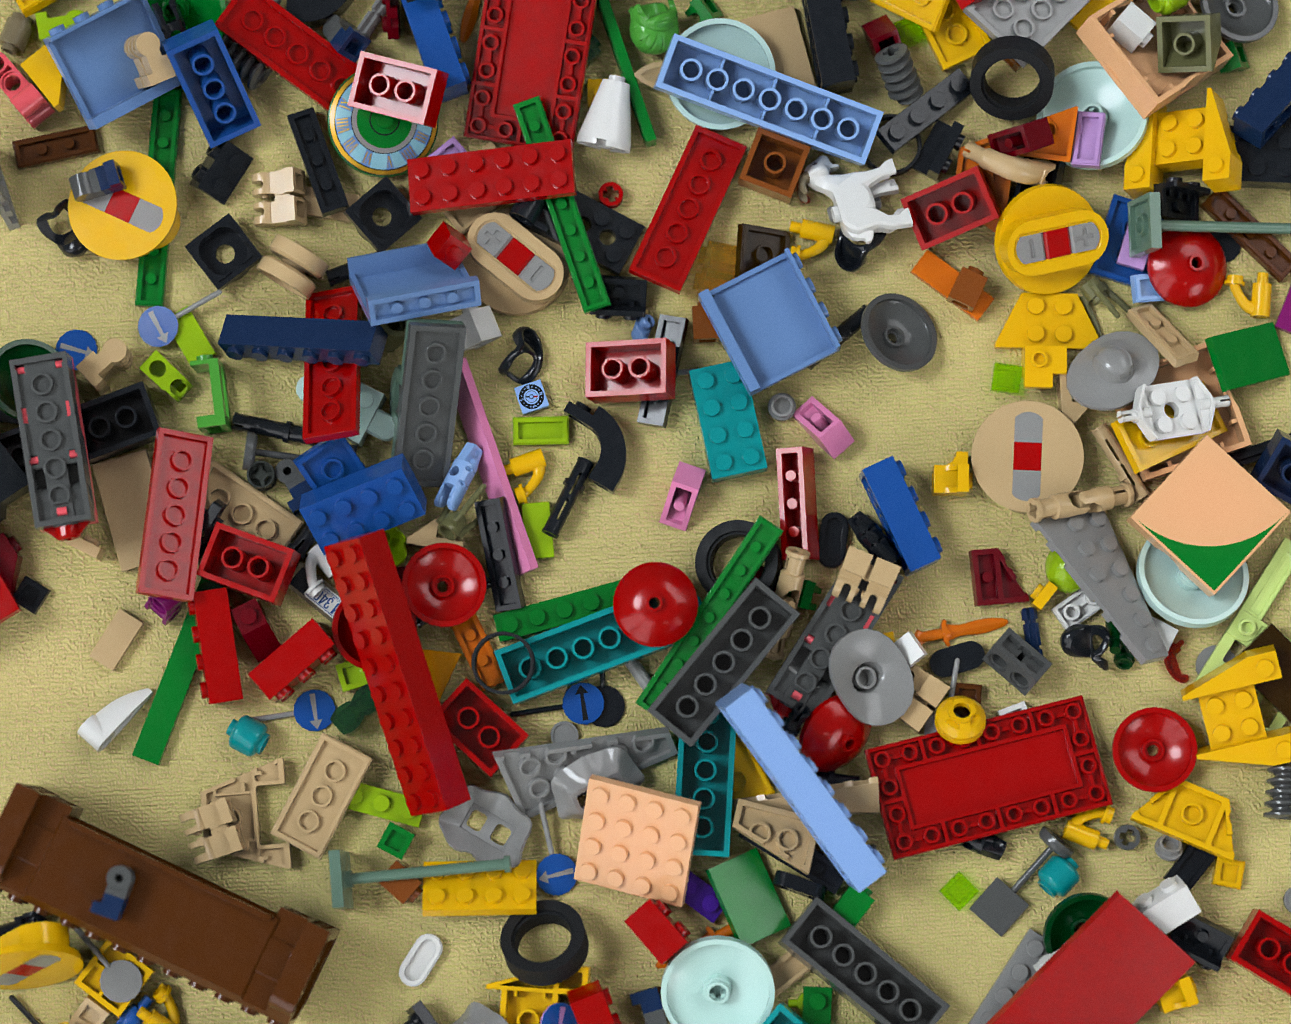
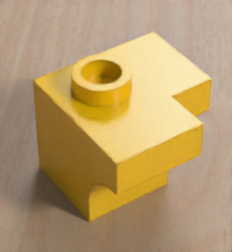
(1041, 364)
(952, 478)
(1180, 995)

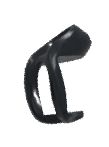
(68, 242)
(852, 256)
(527, 342)
(1078, 642)

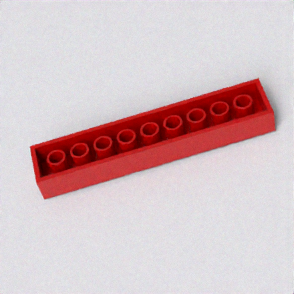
(397, 673)

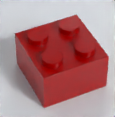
(658, 930)

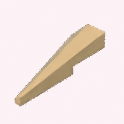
(857, 797)

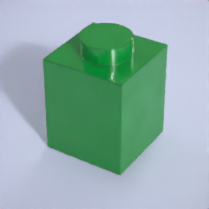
(853, 904)

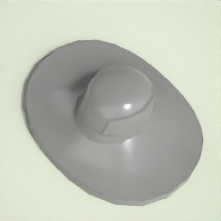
(1111, 370)
(871, 677)

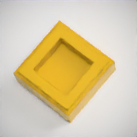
(1228, 873)

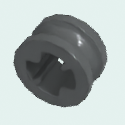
(1123, 829)

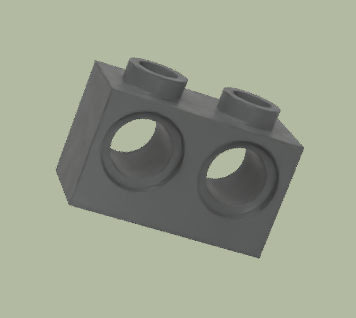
(1017, 661)

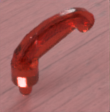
(1172, 664)

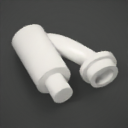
(314, 558)

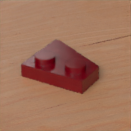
(391, 21)
(993, 580)

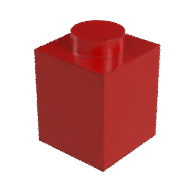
(449, 245)

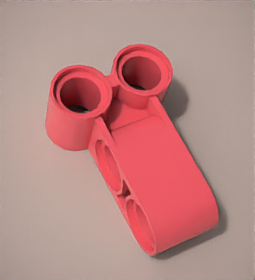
(26, 97)

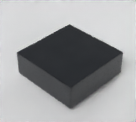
(31, 594)

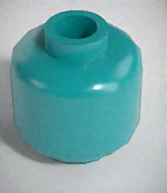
(248, 735)
(1058, 876)

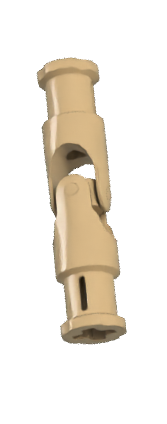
(1094, 500)
(790, 579)

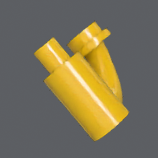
(814, 231)
(1261, 295)
(525, 464)
(1086, 836)
(161, 994)

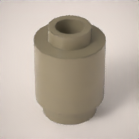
(16, 33)

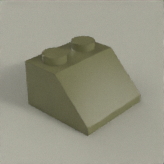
(1188, 42)

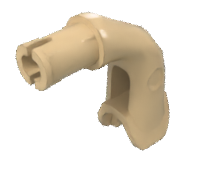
(1010, 167)

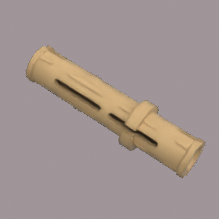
(1102, 434)

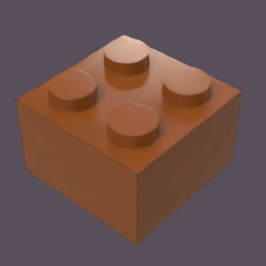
(774, 165)

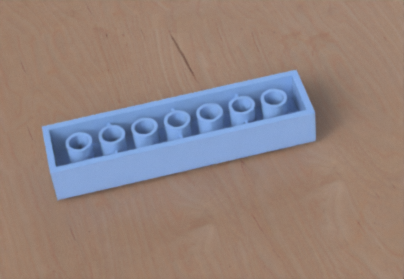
(768, 99)
(801, 788)

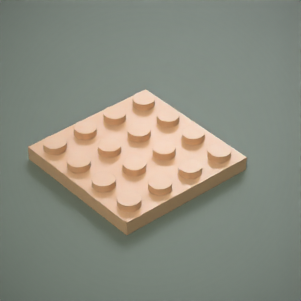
(637, 840)

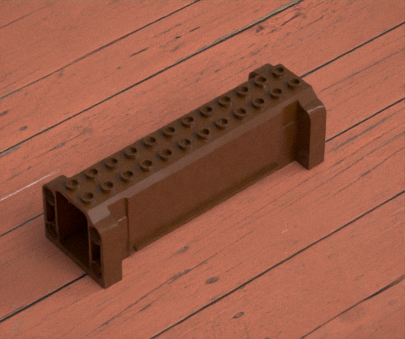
(171, 915)

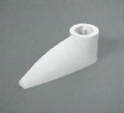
(109, 721)

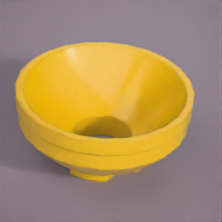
(958, 729)

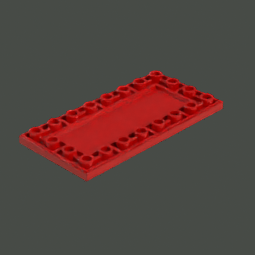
(525, 54)
(1012, 777)
(1102, 973)

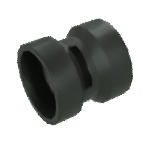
(258, 475)

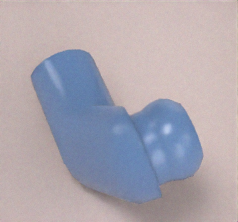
(643, 327)

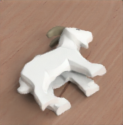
(854, 198)

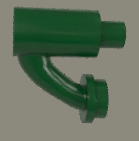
(1123, 657)

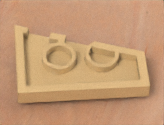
(776, 831)

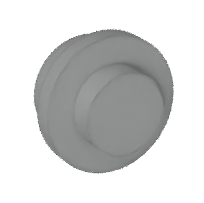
(781, 407)
(1168, 848)

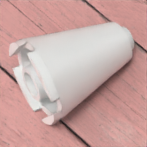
(608, 118)

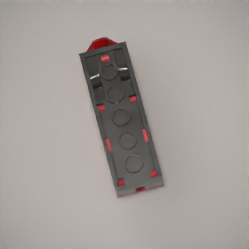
(54, 444)
(806, 669)

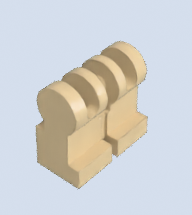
(149, 61)
(286, 187)
(102, 366)
(857, 567)
(927, 692)
(216, 817)

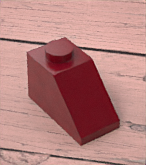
(880, 34)
(1022, 138)
(10, 560)
(256, 629)

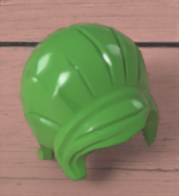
(653, 26)

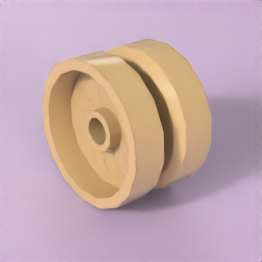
(294, 263)

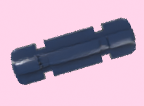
(1031, 628)

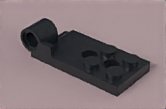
(537, 218)

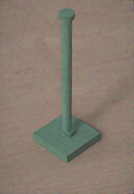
(1146, 225)
(343, 878)

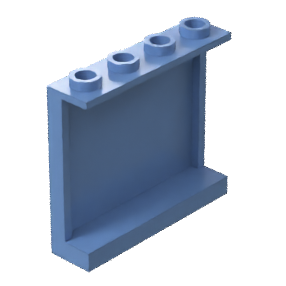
(95, 63)
(409, 284)
(770, 322)

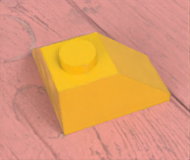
(47, 77)

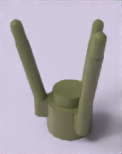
(1097, 292)
(453, 524)

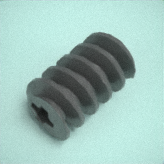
(246, 65)
(899, 74)
(1280, 793)

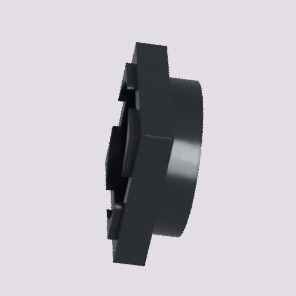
(386, 196)
(229, 233)

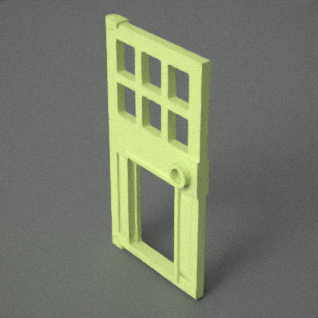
(1247, 621)

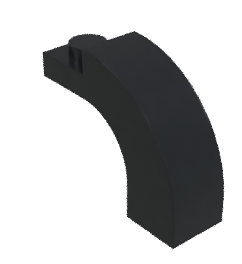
(316, 12)
(612, 459)

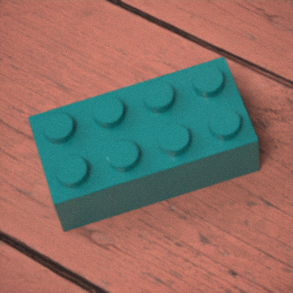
(727, 423)

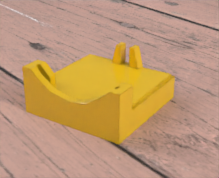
(90, 977)

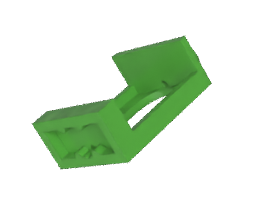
(221, 420)

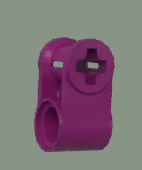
(164, 608)

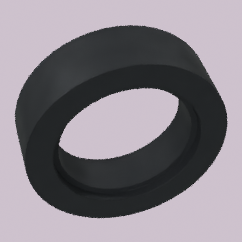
(1012, 48)
(716, 538)
(550, 971)

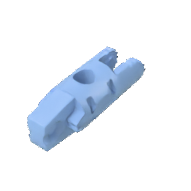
(459, 477)

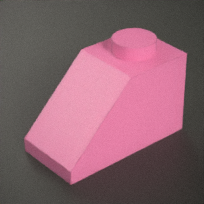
(823, 427)
(682, 496)

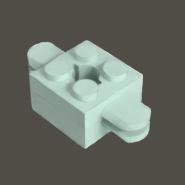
(372, 418)

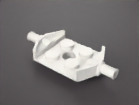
(1191, 405)

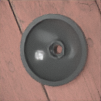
(1249, 21)
(906, 325)

